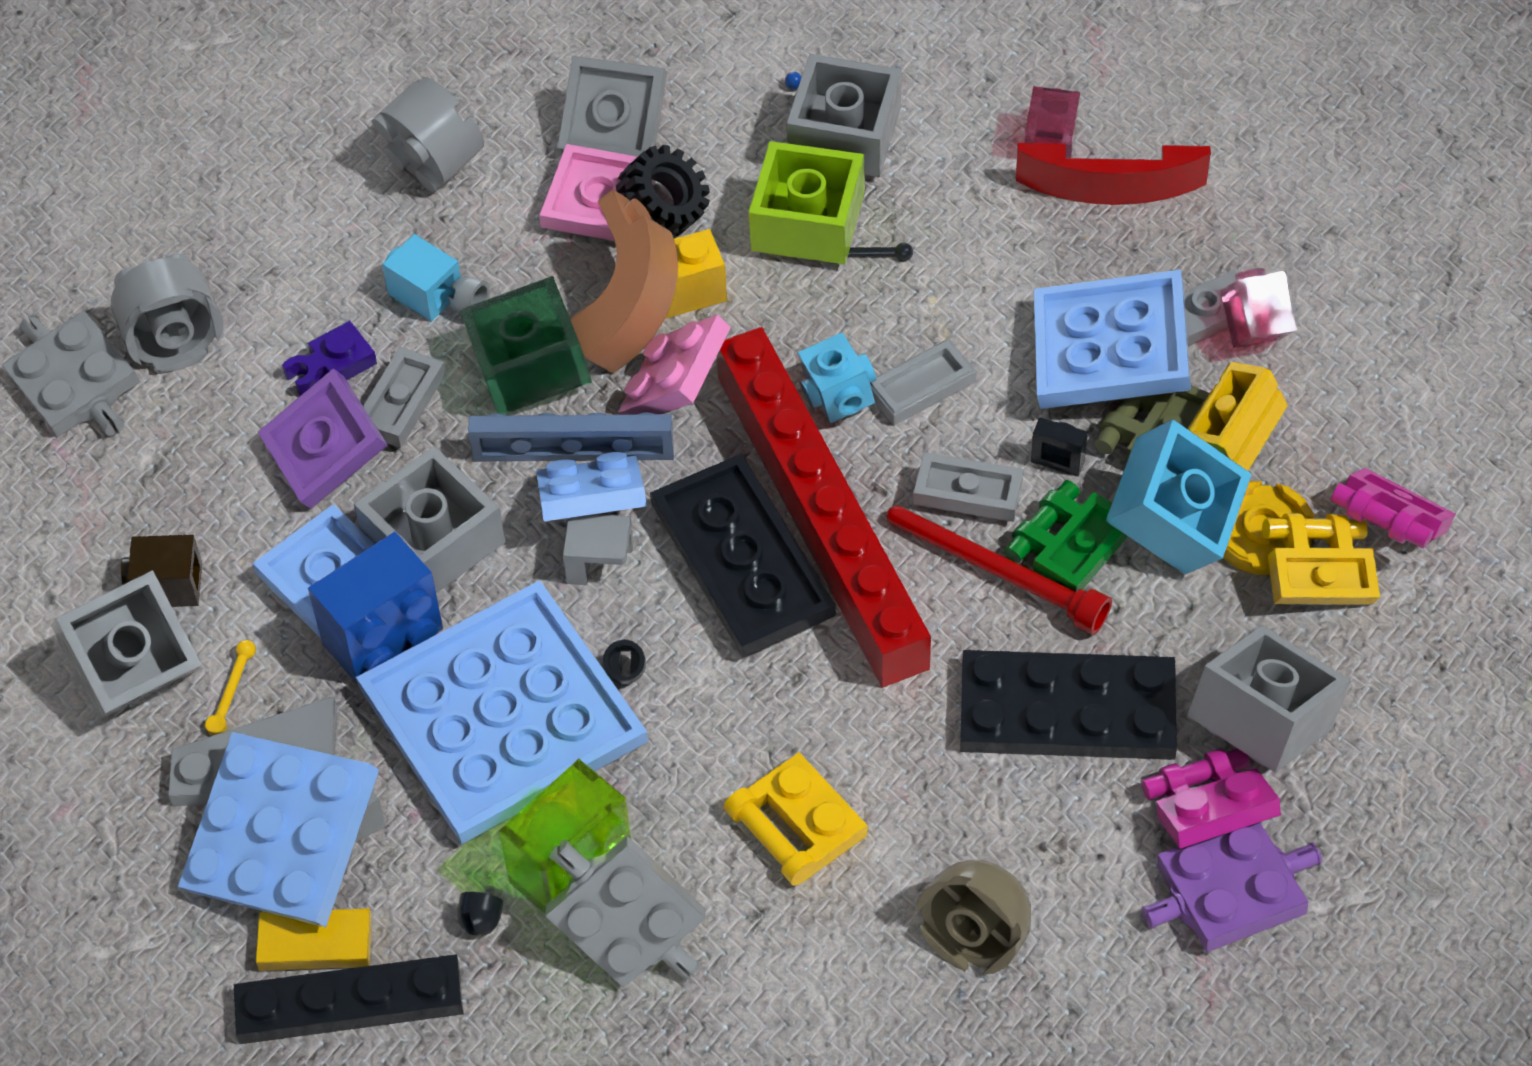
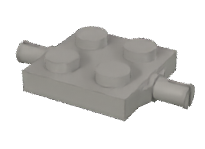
(71, 374)
(624, 911)

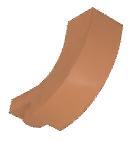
(640, 289)

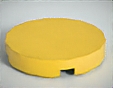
(1247, 546)

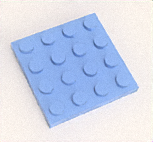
(500, 709)

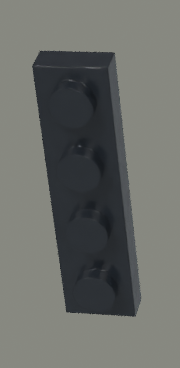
(348, 999)

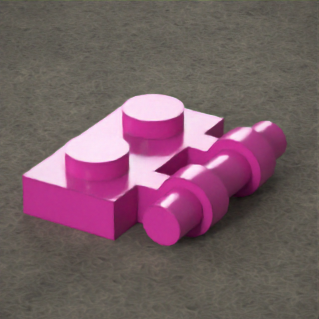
(1392, 508)
(1213, 808)

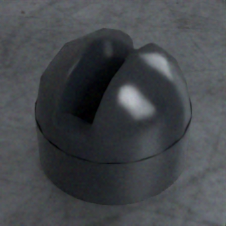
(613, 661)
(479, 912)

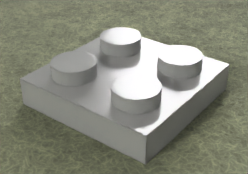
(612, 106)

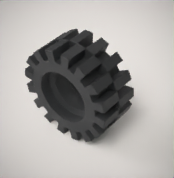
(676, 177)

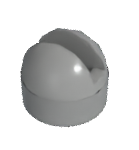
(468, 292)

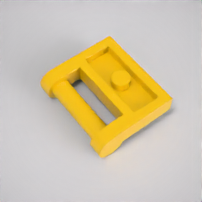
(808, 808)

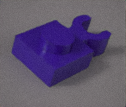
(337, 349)

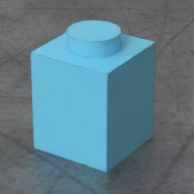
(421, 276)

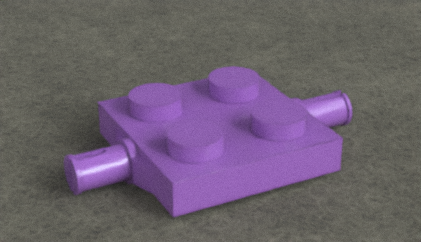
(1232, 886)

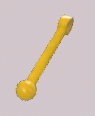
(216, 723)

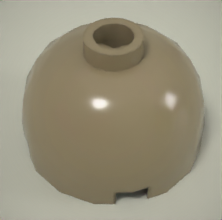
(975, 915)

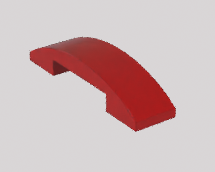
(1112, 180)

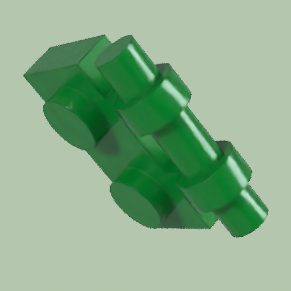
(1078, 547)

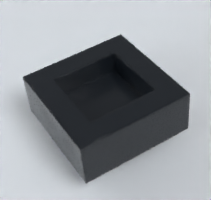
(1059, 446)

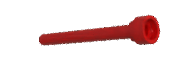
(1086, 608)

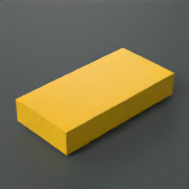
(302, 945)

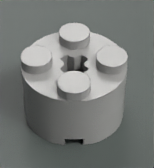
(428, 133)
(166, 312)

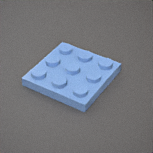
(1111, 339)
(279, 828)

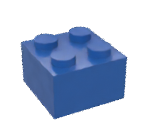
(376, 606)

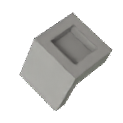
(595, 540)

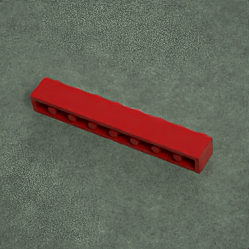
(824, 508)

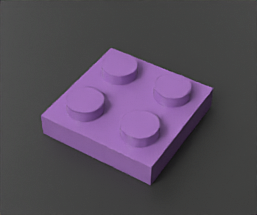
(322, 438)

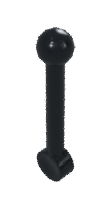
(902, 251)

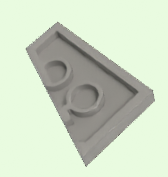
(197, 763)

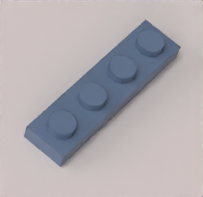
(570, 437)

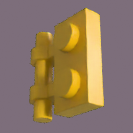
(1321, 574)

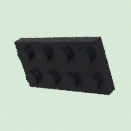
(742, 555)
(1068, 704)

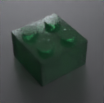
(526, 345)

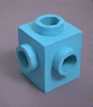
(840, 387)

